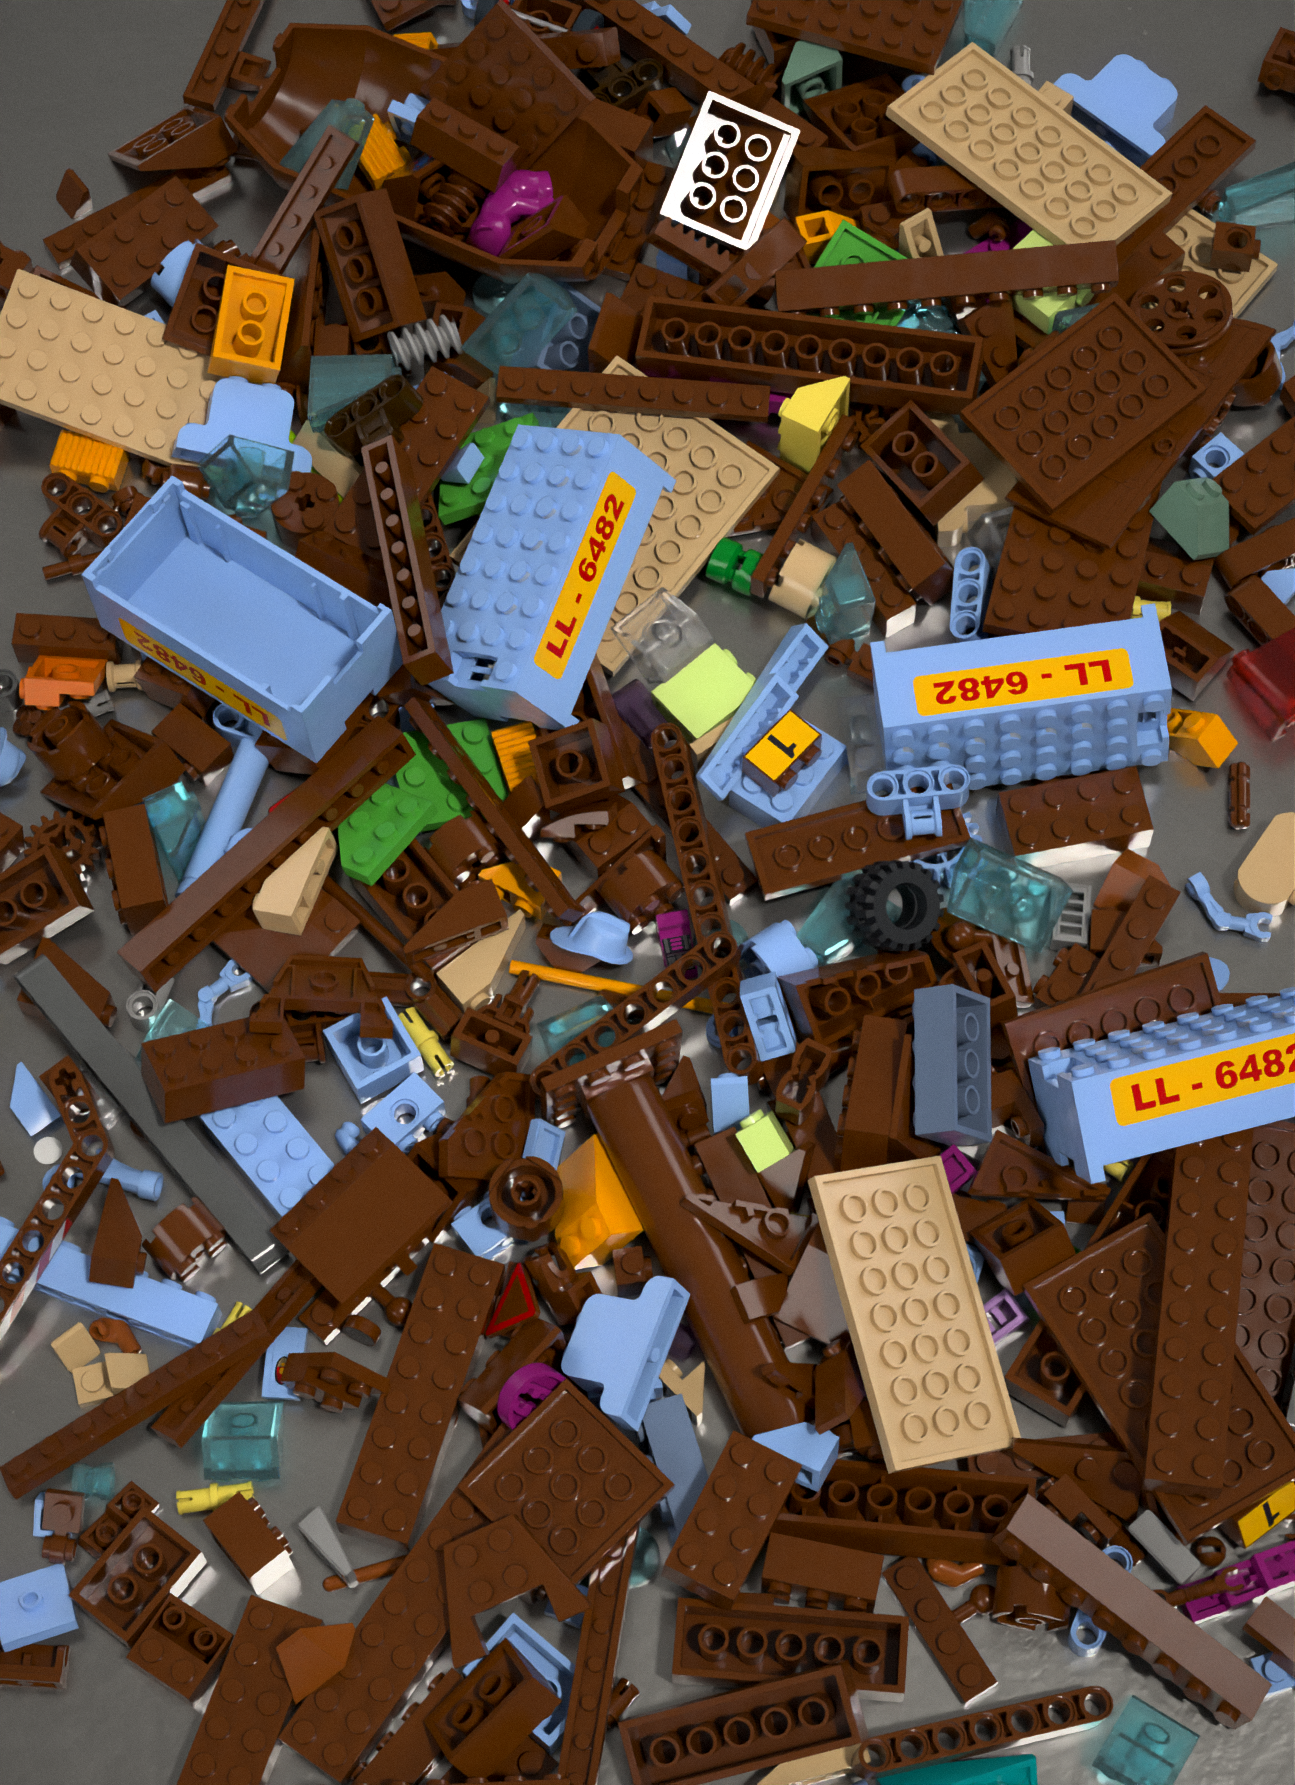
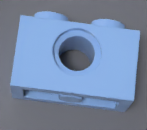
(410, 1097)
(475, 1236)

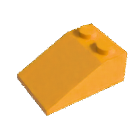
(251, 325)
(595, 1208)

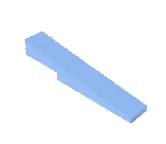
(762, 708)

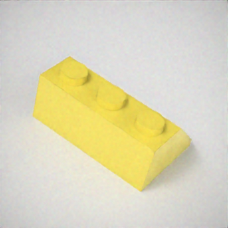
(810, 420)

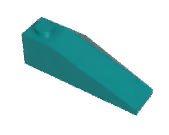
(988, 1771)

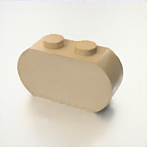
(1268, 873)

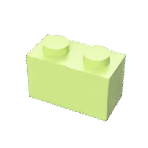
(763, 1139)

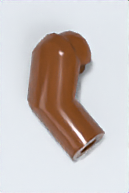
(116, 1332)
(951, 1573)

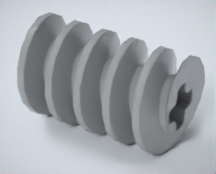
(424, 342)

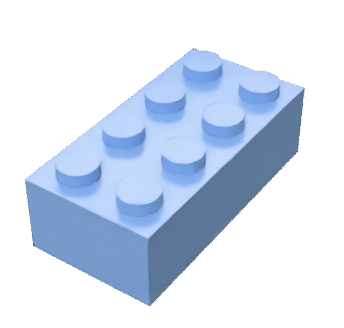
(269, 1151)

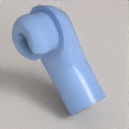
(347, 1136)

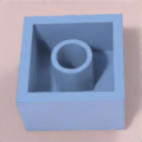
(373, 1063)

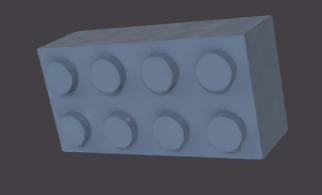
(952, 1065)
(675, 1452)

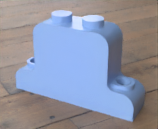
(1124, 106)
(245, 411)
(623, 1347)

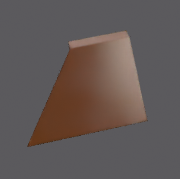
(1126, 880)
(314, 1656)

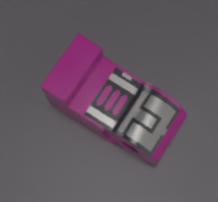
(675, 938)

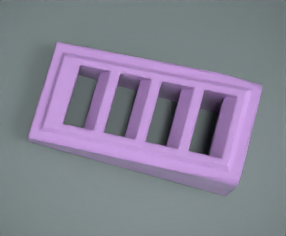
(1008, 1328)

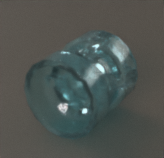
(95, 1481)

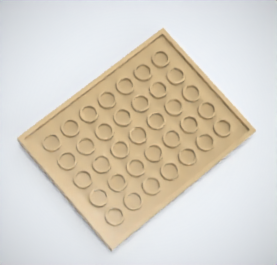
(712, 493)

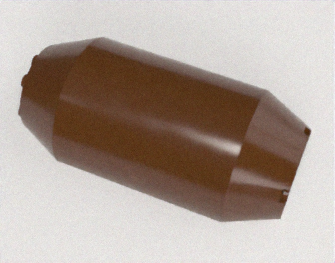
(375, 68)

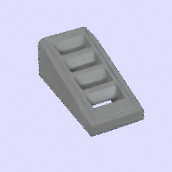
(1067, 940)
(322, 1539)

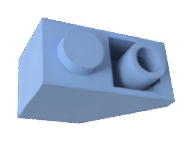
(728, 1101)

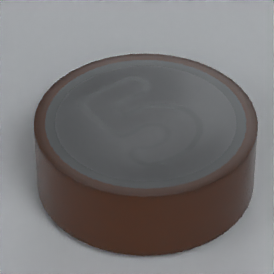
(362, 1330)

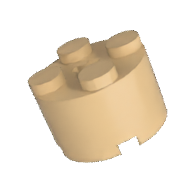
(802, 579)

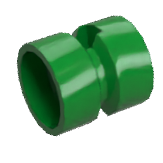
(725, 563)

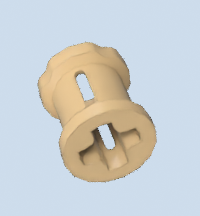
(122, 675)

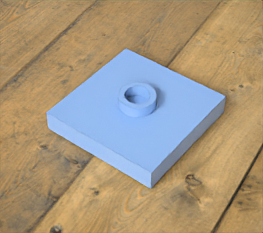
(35, 1607)

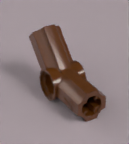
(434, 1006)

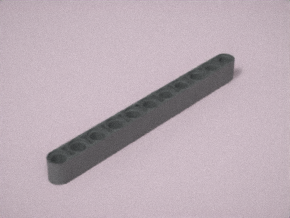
(127, 1087)

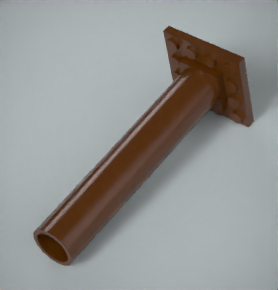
(657, 1173)

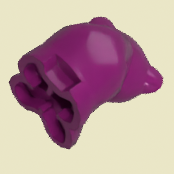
(513, 202)

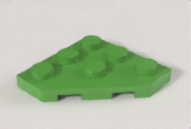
(381, 831)

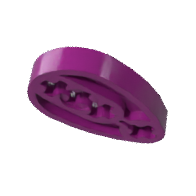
(535, 1379)

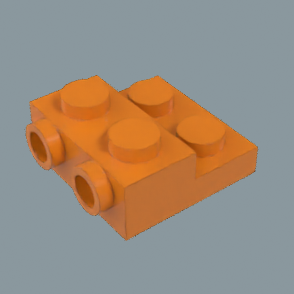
(57, 676)

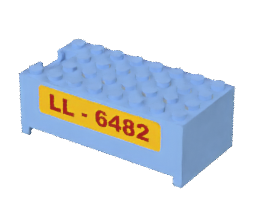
(545, 572)
(242, 619)
(1028, 702)
(1167, 1083)

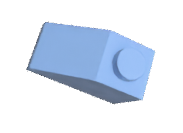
(806, 1447)

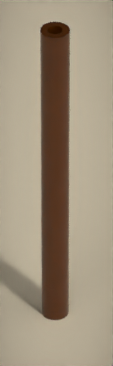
(375, 927)

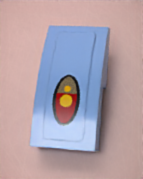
(289, 1341)

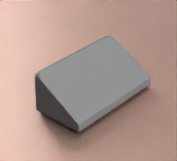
(1164, 1547)

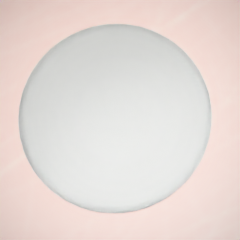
(48, 1150)

